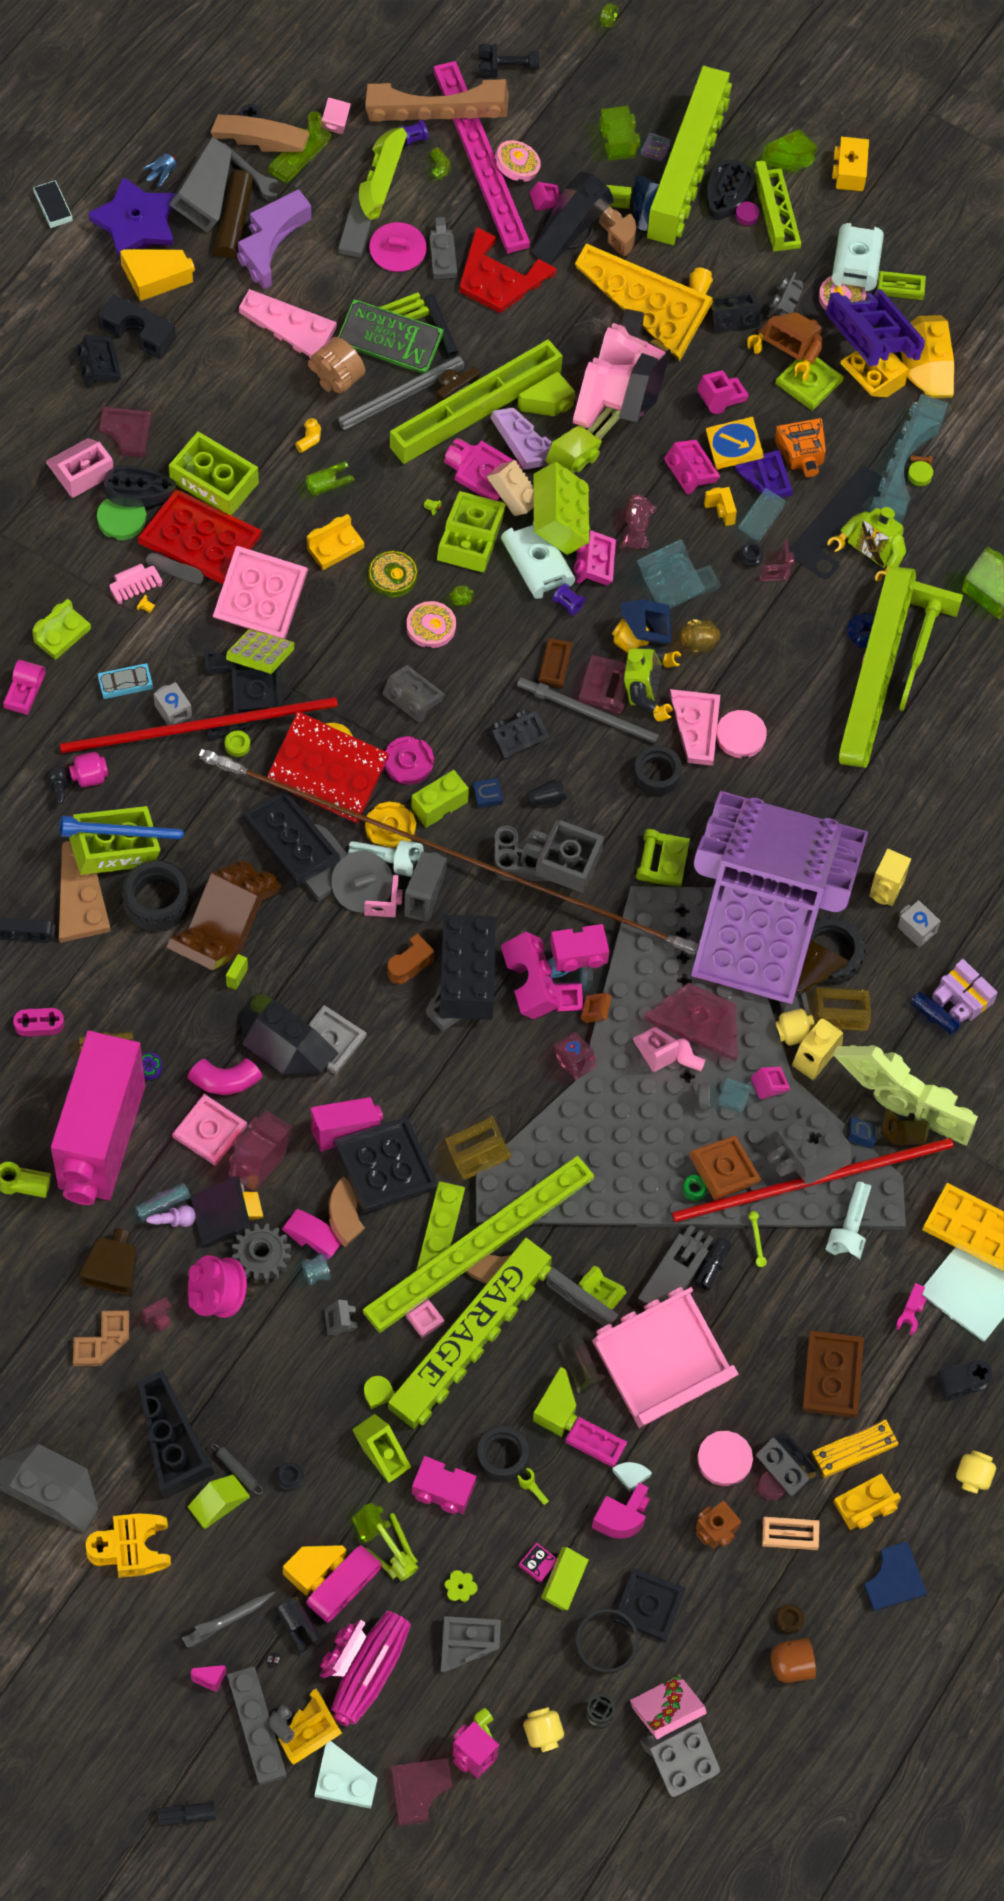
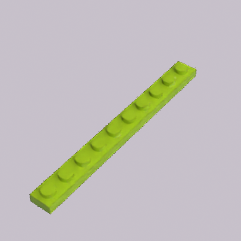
(478, 1244)

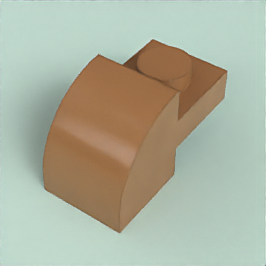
(621, 230)

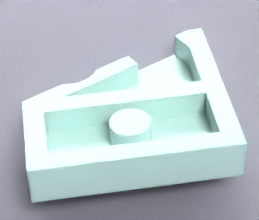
(344, 1779)

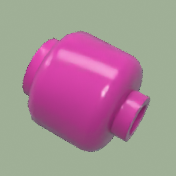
(89, 769)

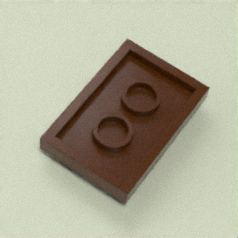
(833, 1374)

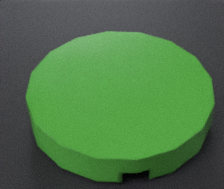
(120, 521)

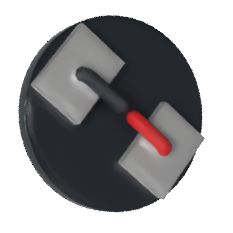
(273, 1659)

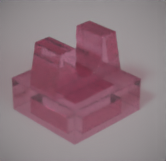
(157, 1313)

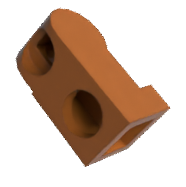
(411, 962)

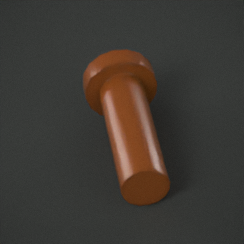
(925, 459)

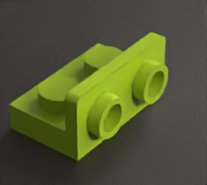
(60, 629)

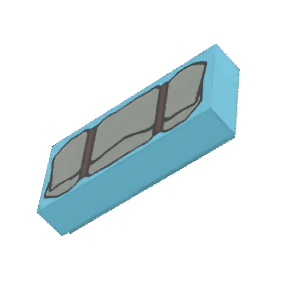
(125, 681)

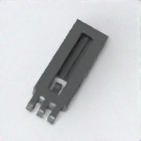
(673, 1274)

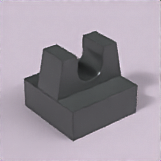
(338, 1318)

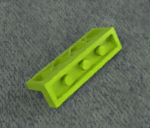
(771, 209)

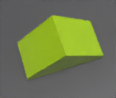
(217, 1500)

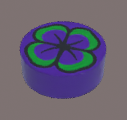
(152, 1065)

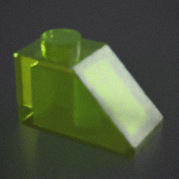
(790, 152)

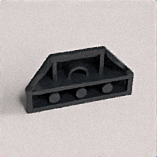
(283, 1038)

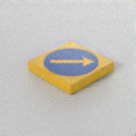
(734, 443)

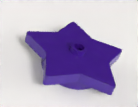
(135, 218)

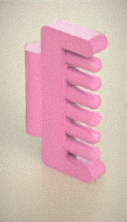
(131, 578)

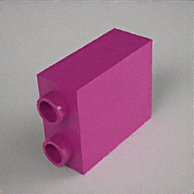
(98, 1117)

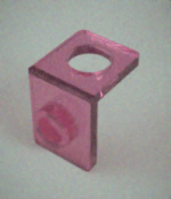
(788, 562)

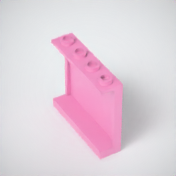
(662, 1357)

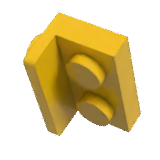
(334, 542)
(866, 1502)

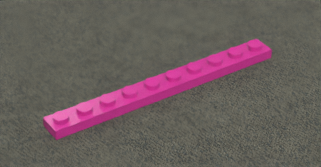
(484, 165)

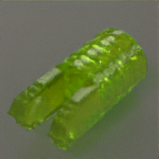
(325, 479)

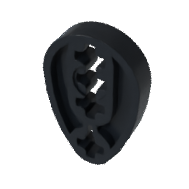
(718, 184)
(134, 496)

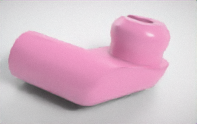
(686, 1057)

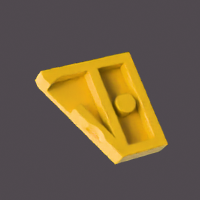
(312, 1729)

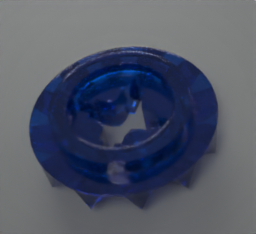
(856, 627)

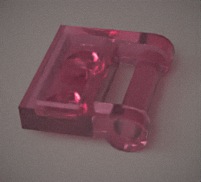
(598, 681)

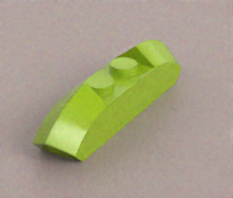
(375, 189)

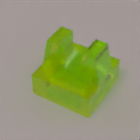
(367, 1520)

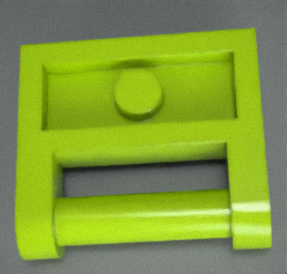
(671, 860)

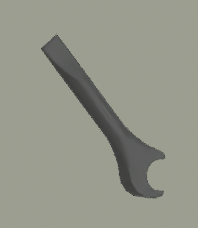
(263, 183)
(205, 1630)

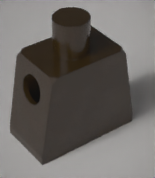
(111, 1264)

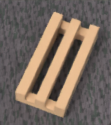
(785, 1543)

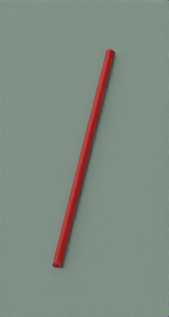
(198, 725)
(798, 1183)

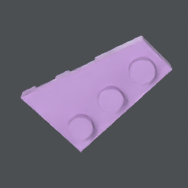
(521, 438)

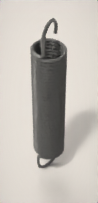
(236, 1468)

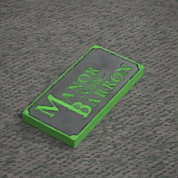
(391, 336)

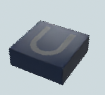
(487, 793)
(861, 1132)

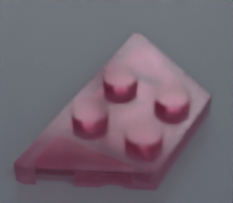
(700, 1019)

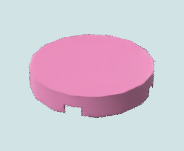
(741, 734)
(725, 1458)

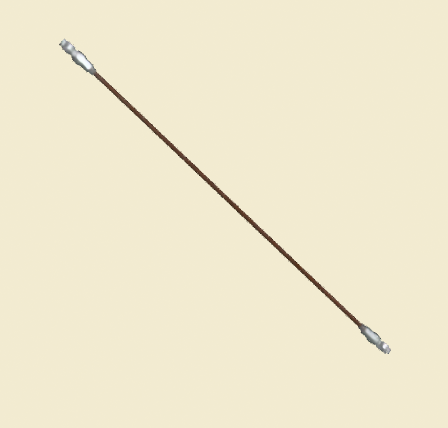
(228, 765)

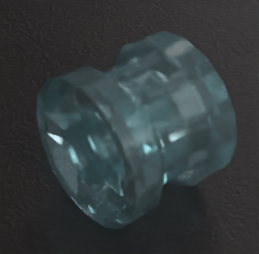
(316, 1269)

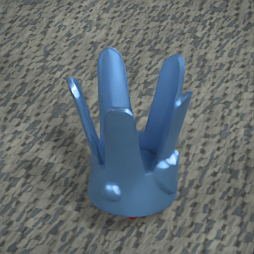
(163, 164)

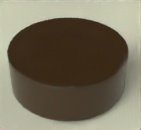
(789, 1619)

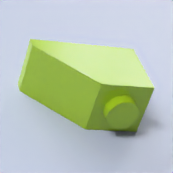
(547, 397)
(557, 1406)
(382, 1447)

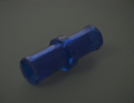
(935, 1013)

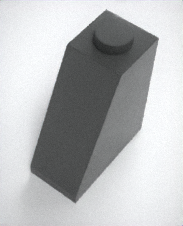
(425, 886)

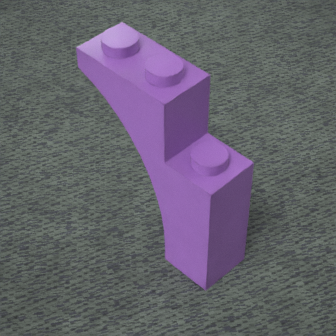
(268, 229)

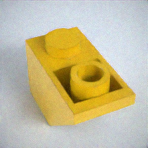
(312, 1566)

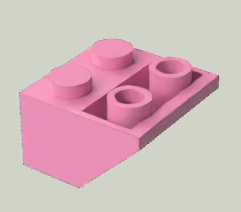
(81, 466)

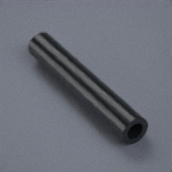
(439, 321)

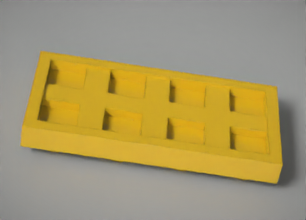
(968, 1225)

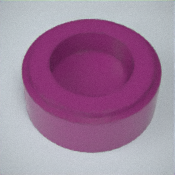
(747, 213)

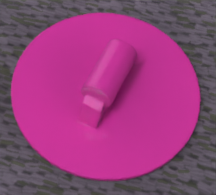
(397, 247)

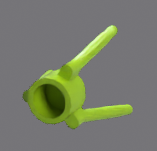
(402, 1563)

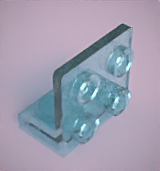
(671, 575)

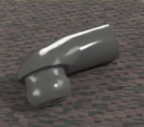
(278, 1723)

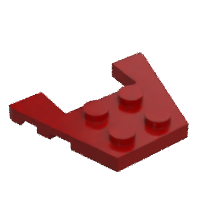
(495, 283)

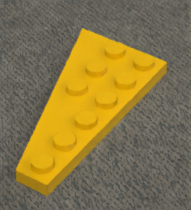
(669, 308)

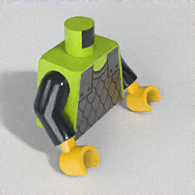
(643, 678)

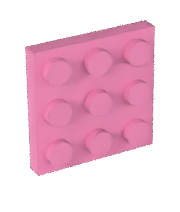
(260, 592)

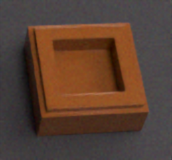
(596, 1007)

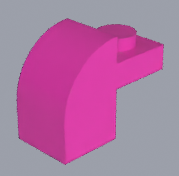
(720, 391)
(621, 1520)

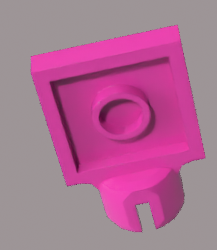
(474, 464)

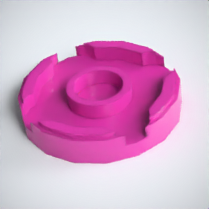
(409, 760)

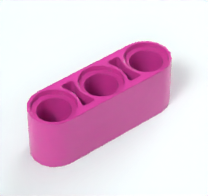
(344, 1584)

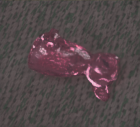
(637, 516)

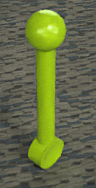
(760, 1260)

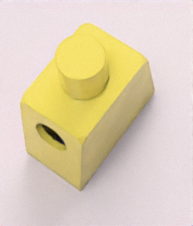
(820, 1044)

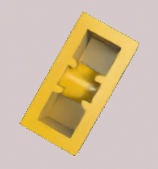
(852, 163)

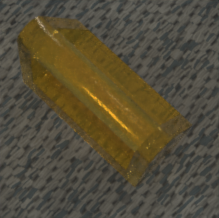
(844, 1018)
(481, 1155)

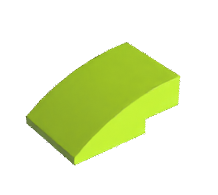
(471, 531)

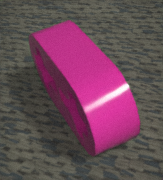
(38, 1022)

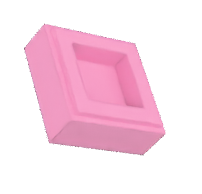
(425, 1318)

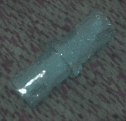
(162, 1201)

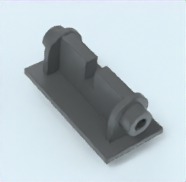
(788, 289)

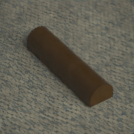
(233, 214)

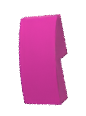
(310, 1230)

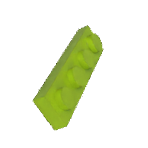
(441, 1221)

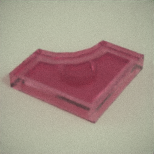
(129, 429)
(417, 1787)

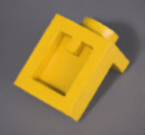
(725, 505)

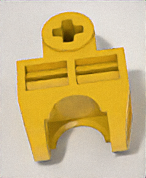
(116, 1550)

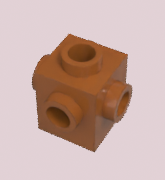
(717, 1525)

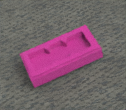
(596, 1442)

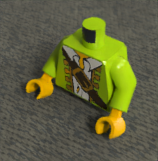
(875, 536)

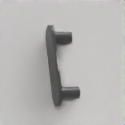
(175, 568)

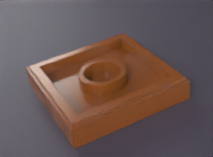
(724, 1167)

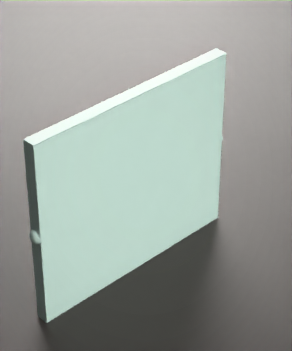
(968, 1292)

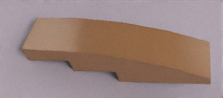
(267, 134)

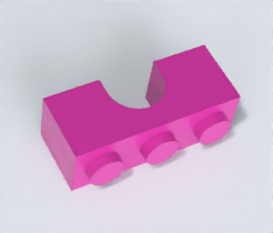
(539, 992)

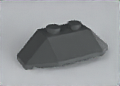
(50, 1485)

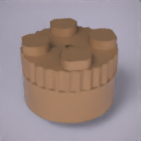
(337, 365)

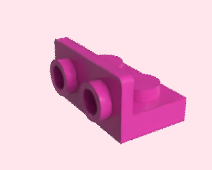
(690, 465)
(596, 559)

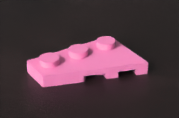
(697, 724)

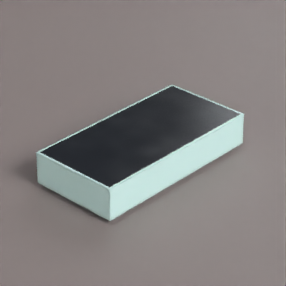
(52, 204)

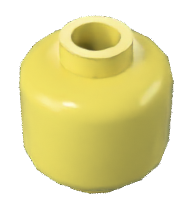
(794, 1026)
(976, 1471)
(543, 1729)

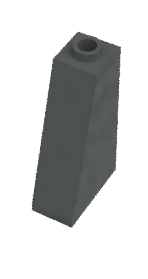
(204, 186)

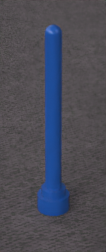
(70, 826)

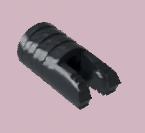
(296, 1619)

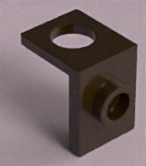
(904, 1132)

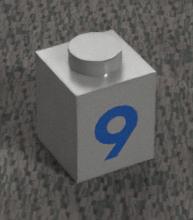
(172, 704)
(918, 923)

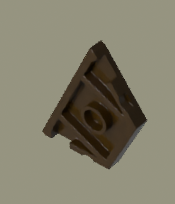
(818, 965)

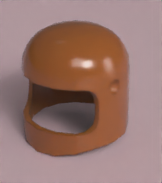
(793, 1661)

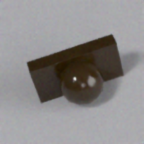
(452, 382)

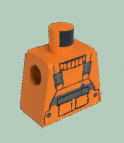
(802, 445)

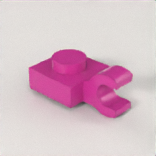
(915, 1303)

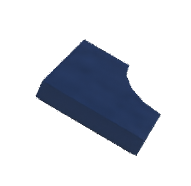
(643, 197)
(897, 1579)

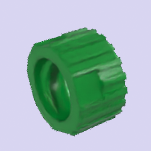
(691, 1195)

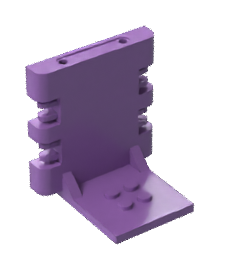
(768, 888)

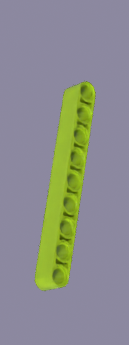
(877, 667)

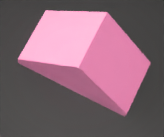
(657, 1048)

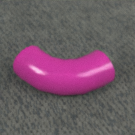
(222, 1080)

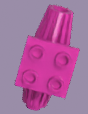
(363, 1664)

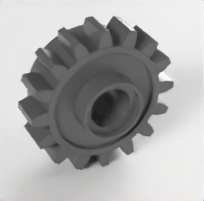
(262, 1240)

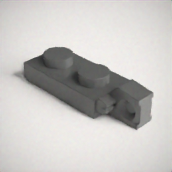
(442, 251)

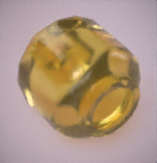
(700, 635)

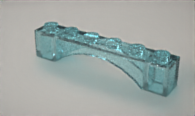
(924, 425)

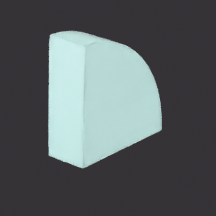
(631, 1474)

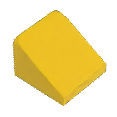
(253, 1205)

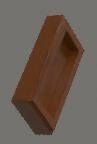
(555, 663)

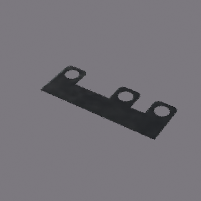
(831, 520)

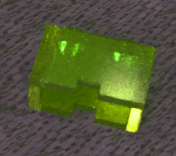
(618, 128)

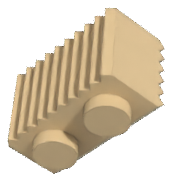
(513, 487)

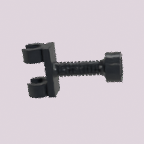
(489, 70)

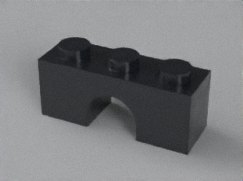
(122, 315)

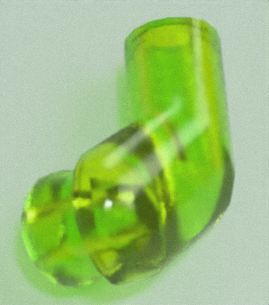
(442, 163)

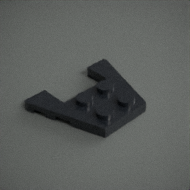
(251, 690)

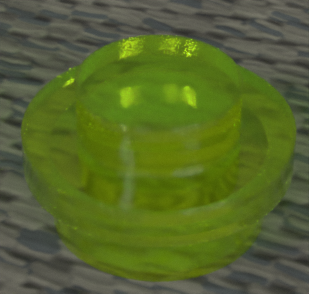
(462, 595)

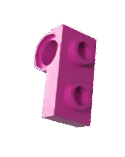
(25, 686)

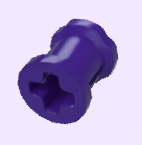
(415, 133)
(564, 595)

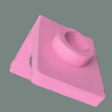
(335, 115)
(389, 907)

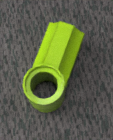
(25, 1181)

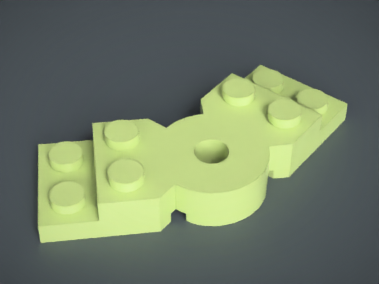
(905, 1093)

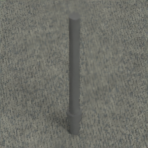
(542, 691)

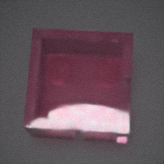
(259, 1149)

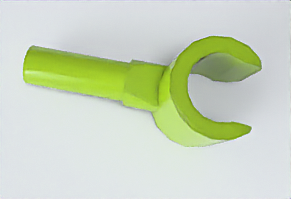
(530, 1484)
(483, 1718)

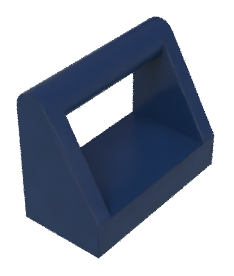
(656, 614)

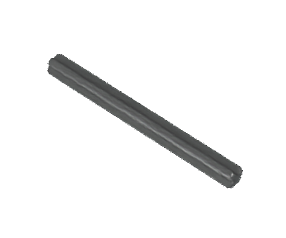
(398, 394)

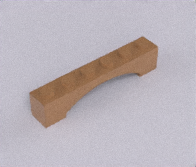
(483, 101)

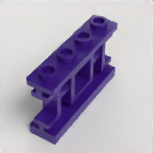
(856, 324)

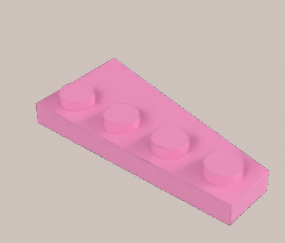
(296, 326)

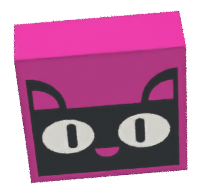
(538, 1563)

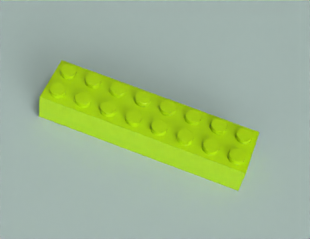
(689, 156)

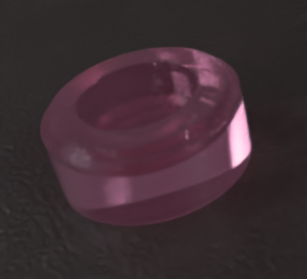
(770, 1487)

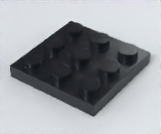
(385, 1164)

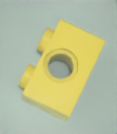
(889, 877)

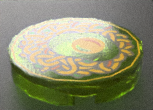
(393, 573)

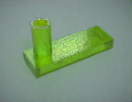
(290, 163)

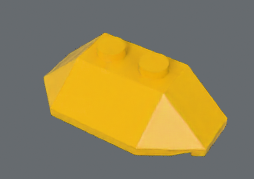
(936, 365)

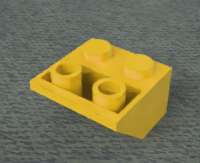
(879, 379)

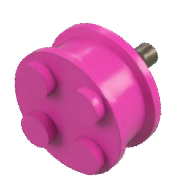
(217, 1286)

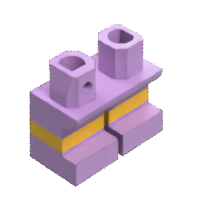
(965, 991)

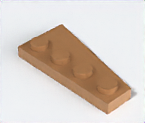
(80, 901)

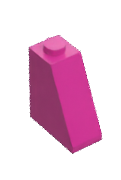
(342, 1119)

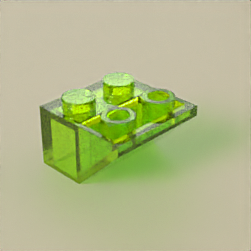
(986, 582)

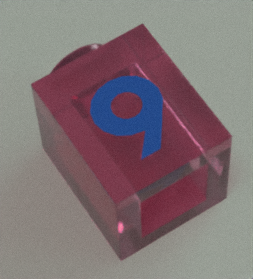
(575, 1055)

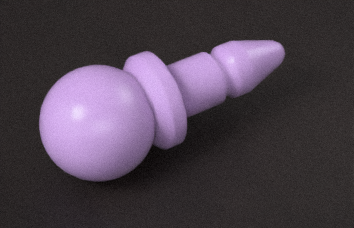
(182, 1216)

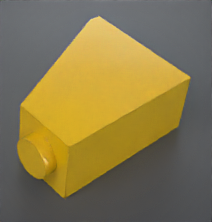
(156, 270)

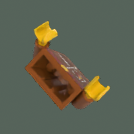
(792, 335)

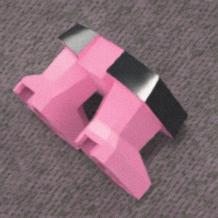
(622, 378)

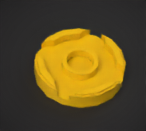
(394, 815)

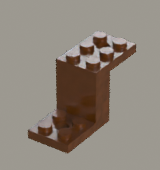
(225, 914)

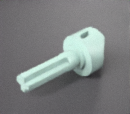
(403, 857)
(847, 1238)

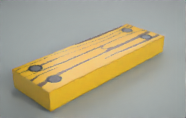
(854, 1448)

